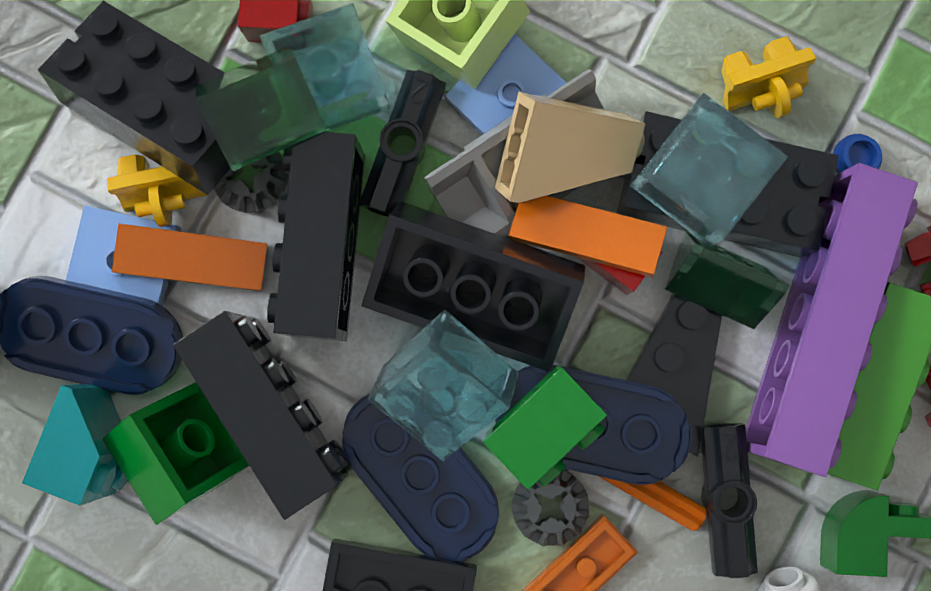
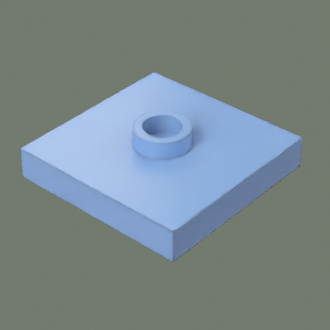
(495, 97)
(94, 255)

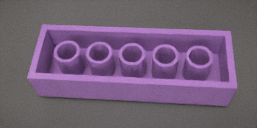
(830, 321)

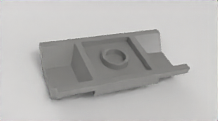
(467, 182)

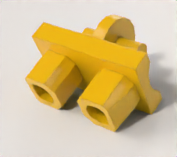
(768, 83)
(150, 190)

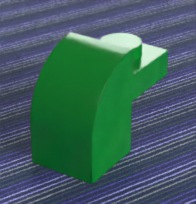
(858, 532)

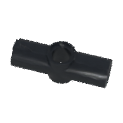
(411, 116)
(730, 529)

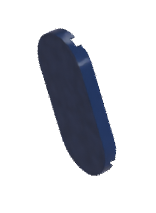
(88, 335)
(643, 431)
(437, 504)

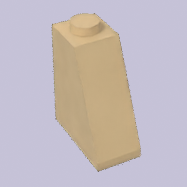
(564, 147)

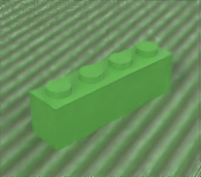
(886, 388)

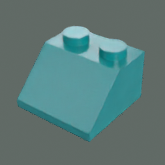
(71, 453)

